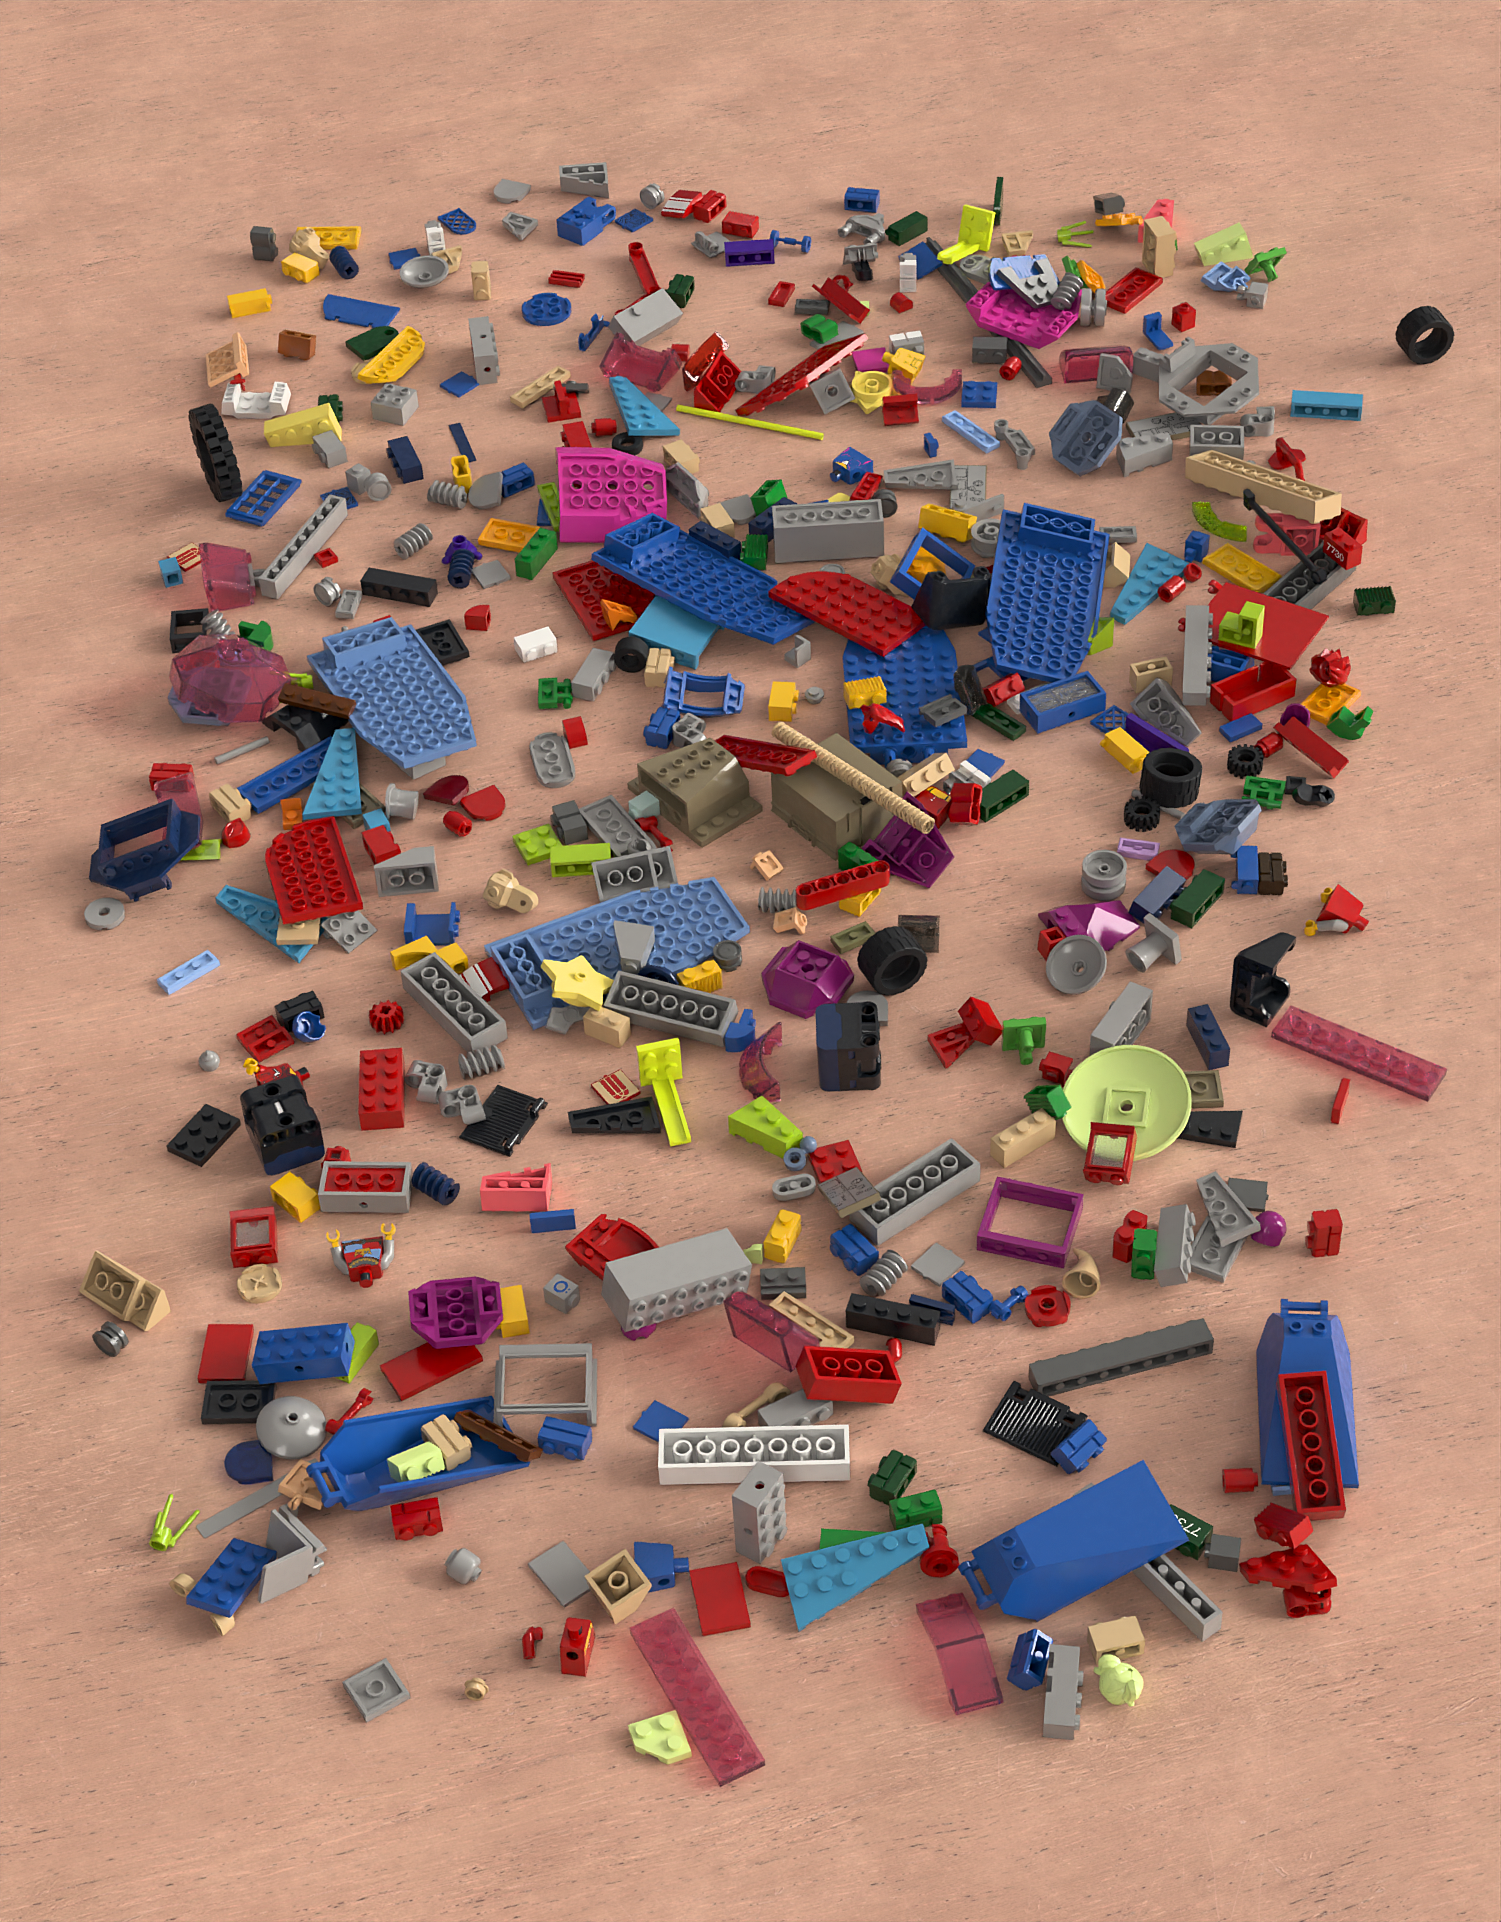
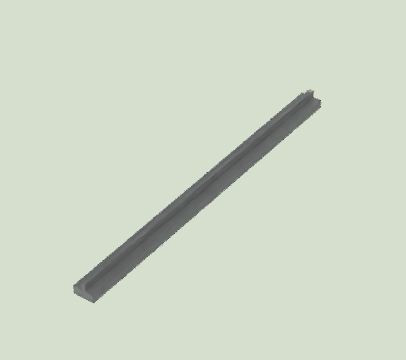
(966, 291)

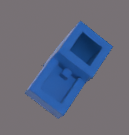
(741, 1034)

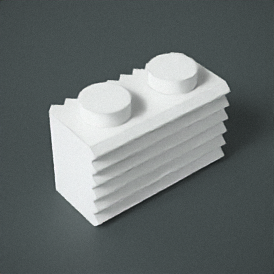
(535, 644)

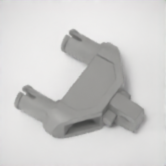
(866, 226)

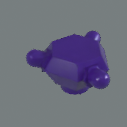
(457, 543)

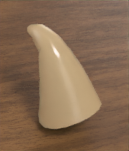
(1083, 1278)

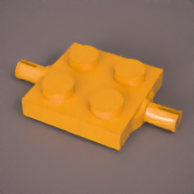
(1119, 219)

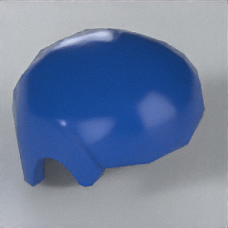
(308, 1027)

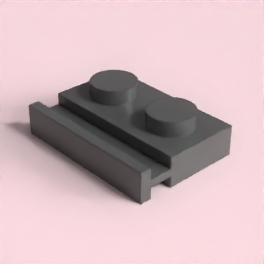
(942, 710)
(777, 1280)

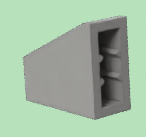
(633, 945)

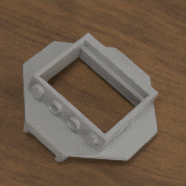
(1190, 361)

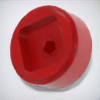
(1192, 572)

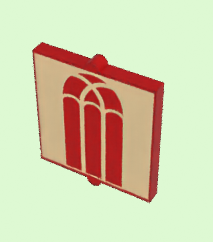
(187, 556)
(615, 1088)

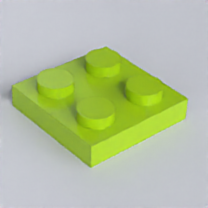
(536, 843)

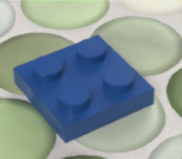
(979, 394)

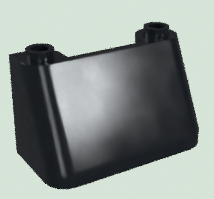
(953, 603)
(1255, 987)

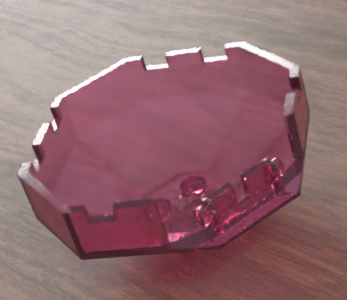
(227, 683)

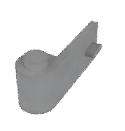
(983, 509)

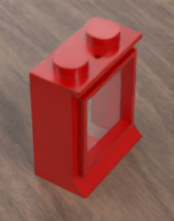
(1110, 1153)
(253, 1236)

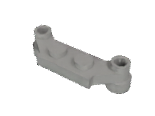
(1017, 441)

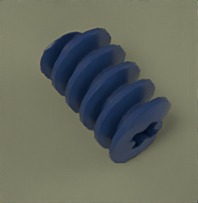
(343, 262)
(461, 568)
(435, 1184)

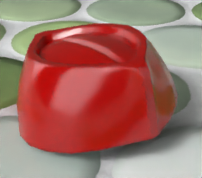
(235, 834)

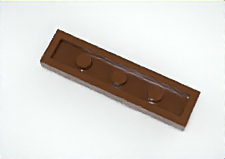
(317, 701)
(494, 1433)

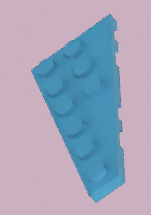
(337, 783)

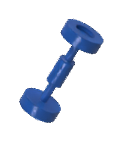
(805, 244)

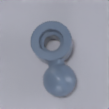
(807, 1145)

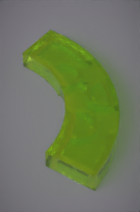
(1208, 520)

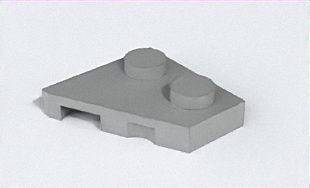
(519, 224)

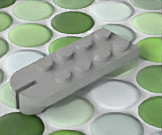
(615, 826)

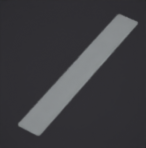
(242, 1508)

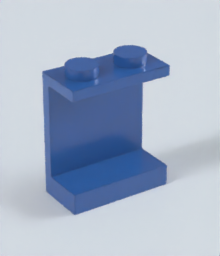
(439, 928)

